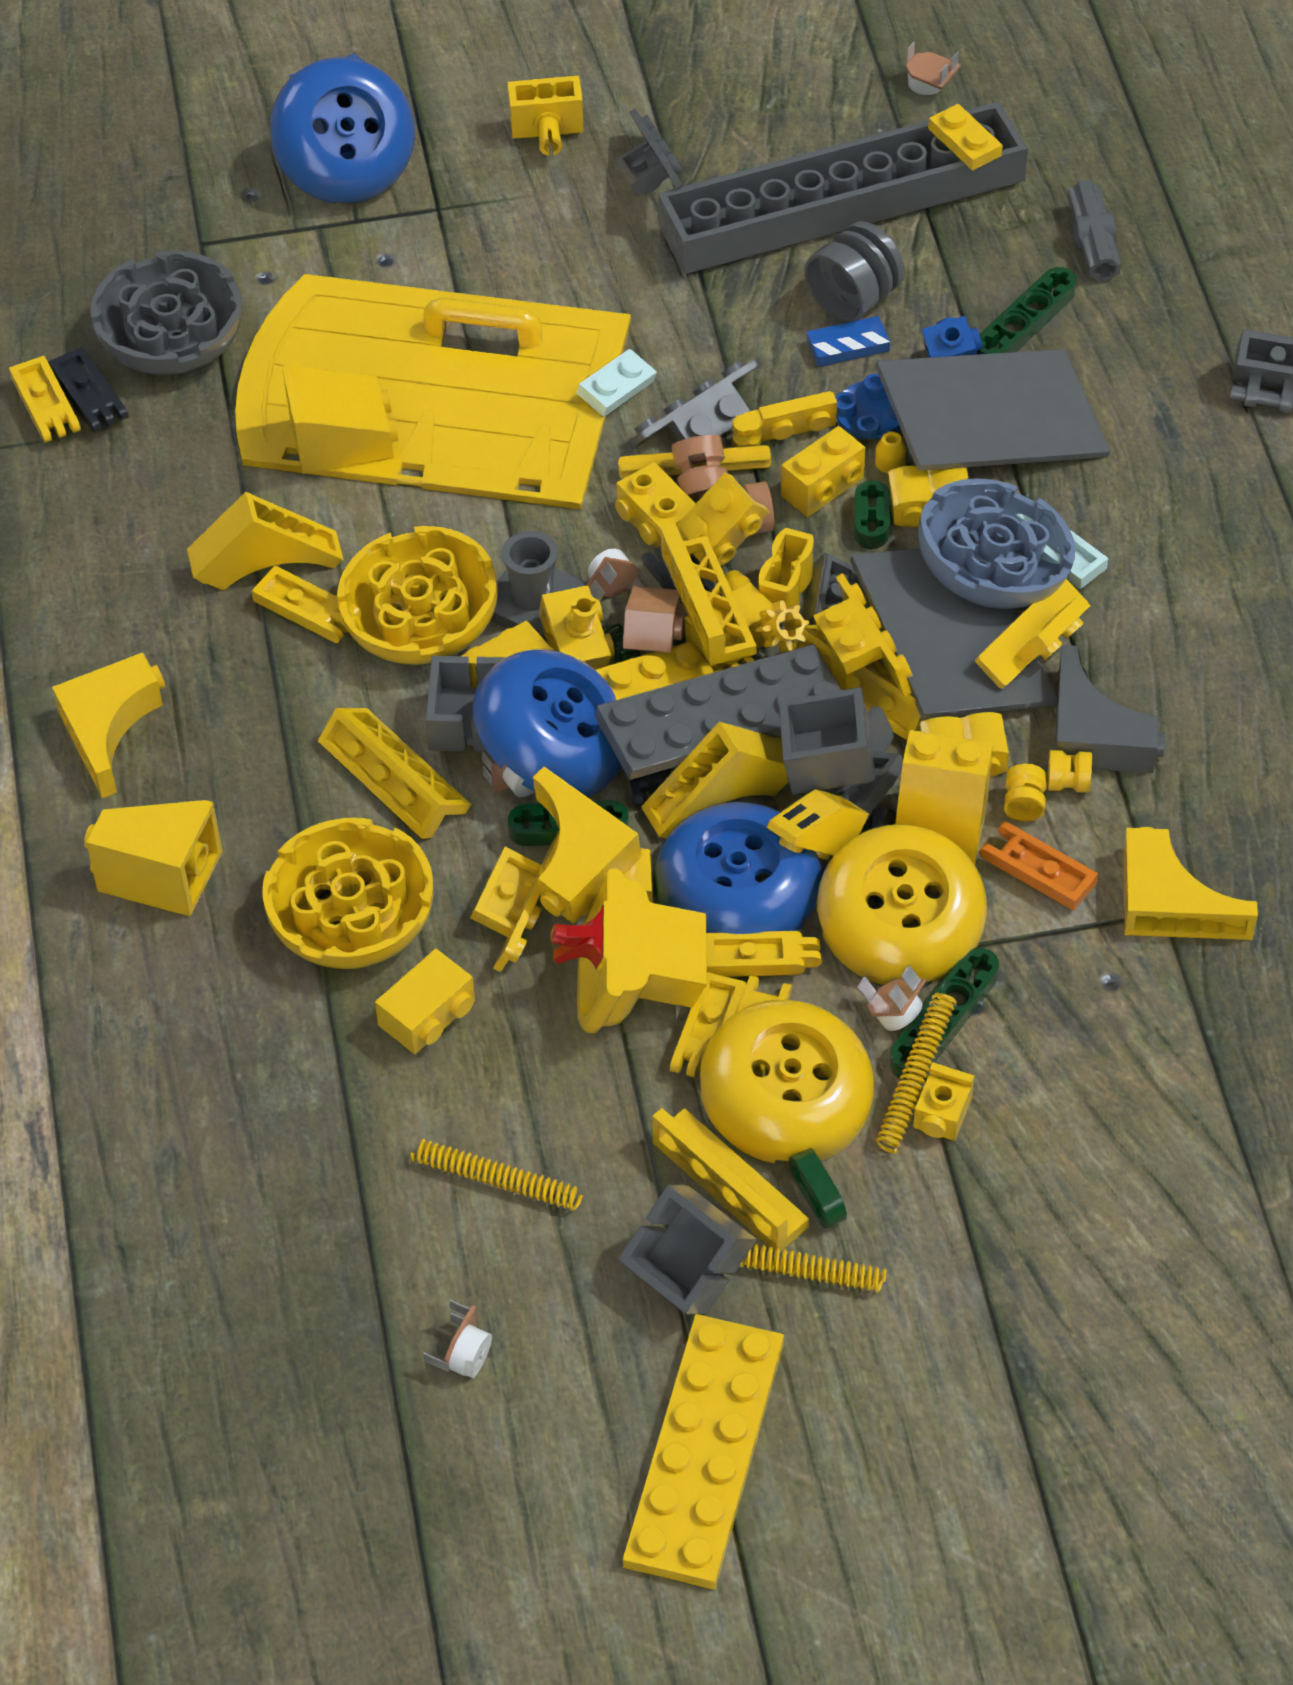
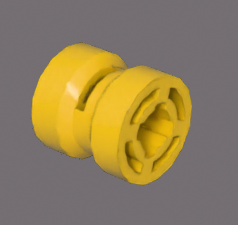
(1069, 771)
(1025, 792)

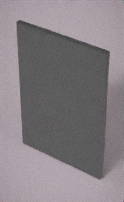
(991, 409)
(943, 638)

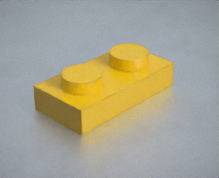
(965, 137)

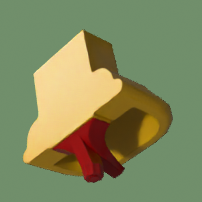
(632, 953)

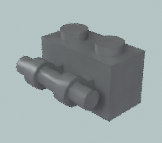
(1265, 362)

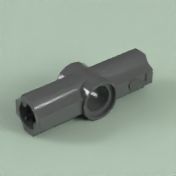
(1094, 231)

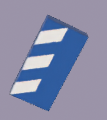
(848, 341)

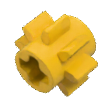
(793, 624)

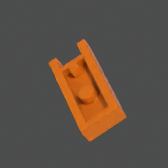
(1041, 866)

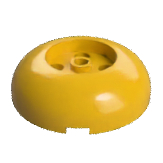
(414, 575)
(340, 859)
(874, 939)
(761, 1111)

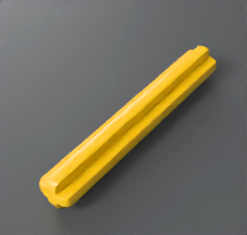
(735, 459)

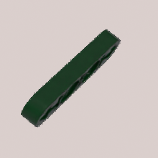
(1030, 319)
(956, 981)

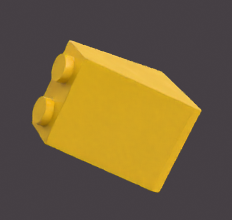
(337, 417)
(946, 787)
(155, 853)

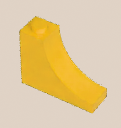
(259, 536)
(103, 707)
(719, 769)
(587, 847)
(1169, 901)

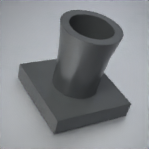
(528, 575)

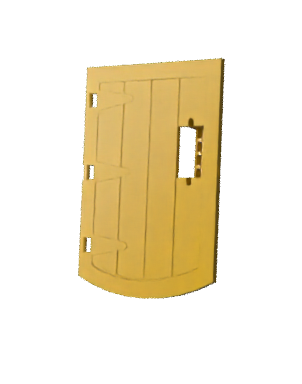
(459, 414)

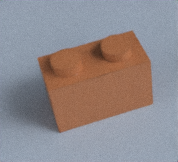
(653, 619)

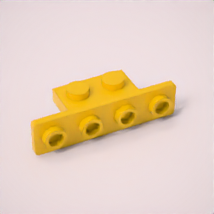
(1033, 634)
(856, 636)
(511, 900)

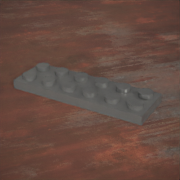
(667, 723)

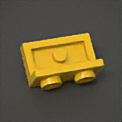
(725, 516)

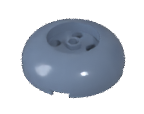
(986, 551)

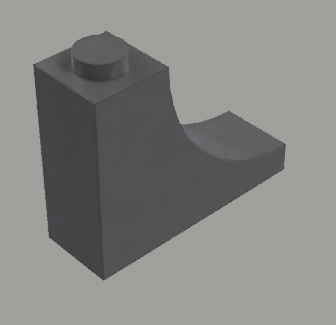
(1095, 724)

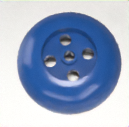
(315, 159)
(540, 714)
(741, 904)

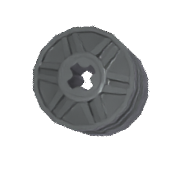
(854, 271)

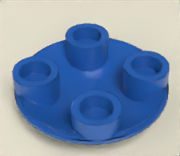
(866, 410)

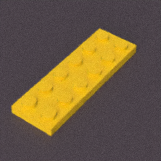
(704, 1452)

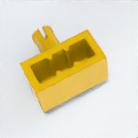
(546, 110)
(574, 627)

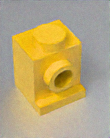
(943, 1102)

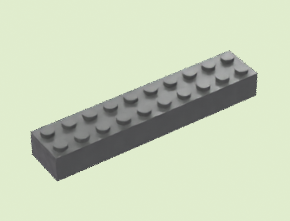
(830, 190)

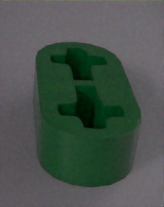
(878, 514)
(817, 1188)

